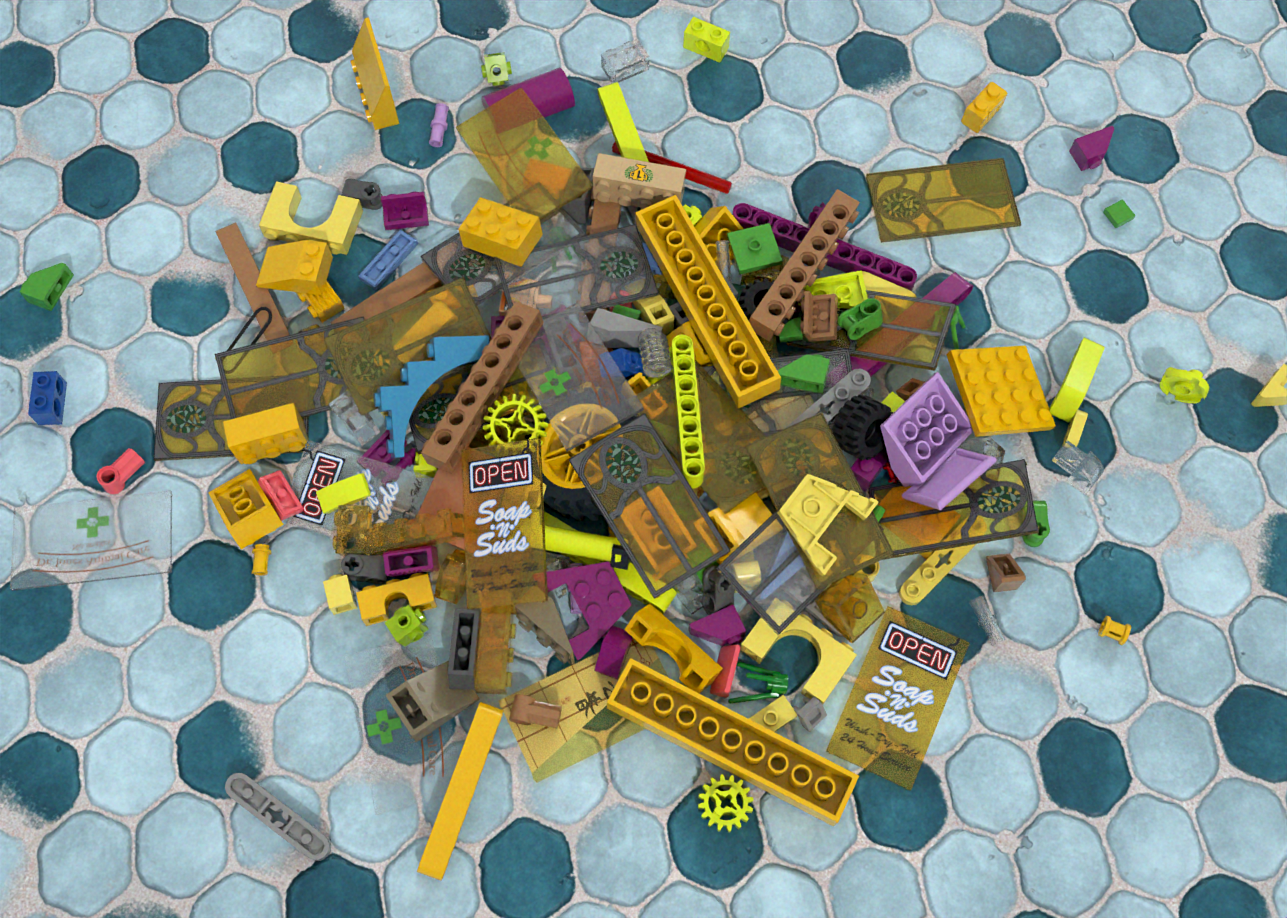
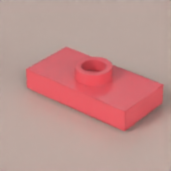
(280, 495)

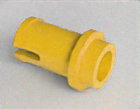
(260, 562)

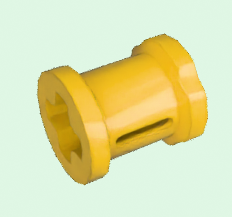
(1114, 630)

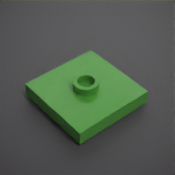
(754, 248)

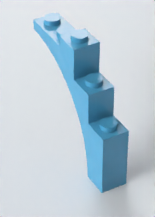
(400, 401)

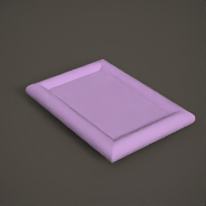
(950, 478)

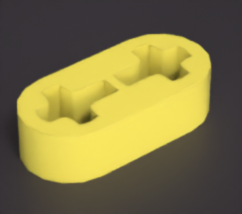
(1075, 427)

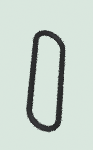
(249, 322)

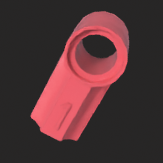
(120, 470)

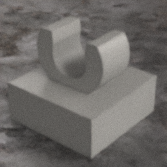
(811, 713)

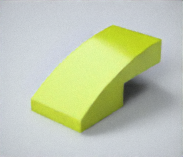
(343, 492)

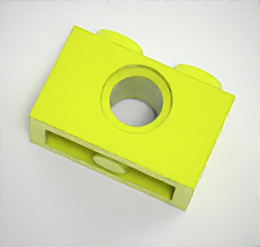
(706, 39)

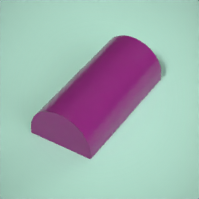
(547, 91)

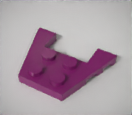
(598, 597)

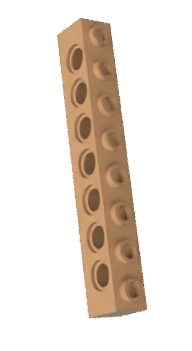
(840, 207)
(495, 378)

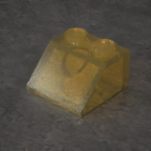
(850, 605)

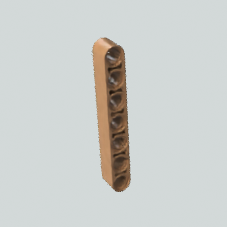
(247, 275)

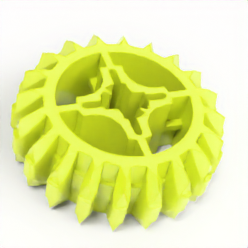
(518, 415)

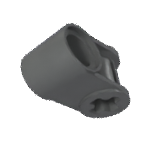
(364, 192)
(369, 568)
(716, 593)

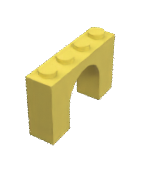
(337, 231)
(833, 656)

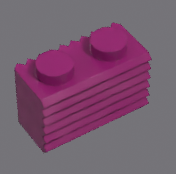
(411, 561)

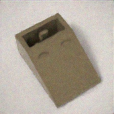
(547, 625)
(428, 701)

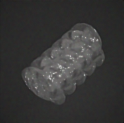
(654, 353)

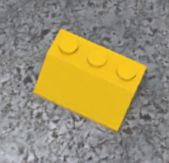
(715, 226)

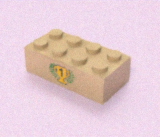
(635, 181)

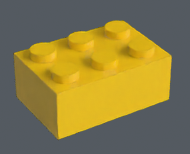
(500, 231)
(266, 434)

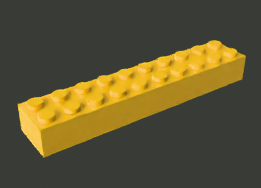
(708, 302)
(732, 742)

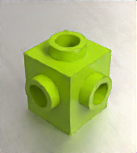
(492, 61)
(407, 625)

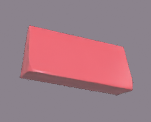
(727, 660)

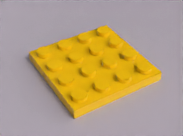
(1000, 390)

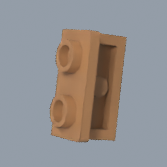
(819, 317)

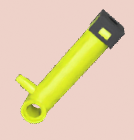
(586, 545)

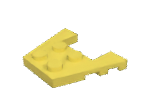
(812, 510)

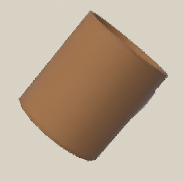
(529, 710)

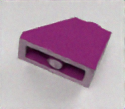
(1090, 149)
(867, 470)
(720, 627)

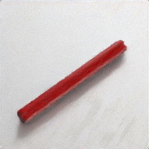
(691, 173)

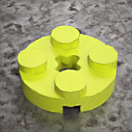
(1185, 384)

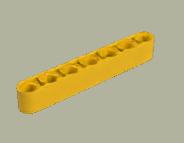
(460, 791)

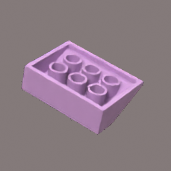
(924, 431)

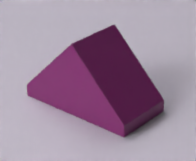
(613, 652)

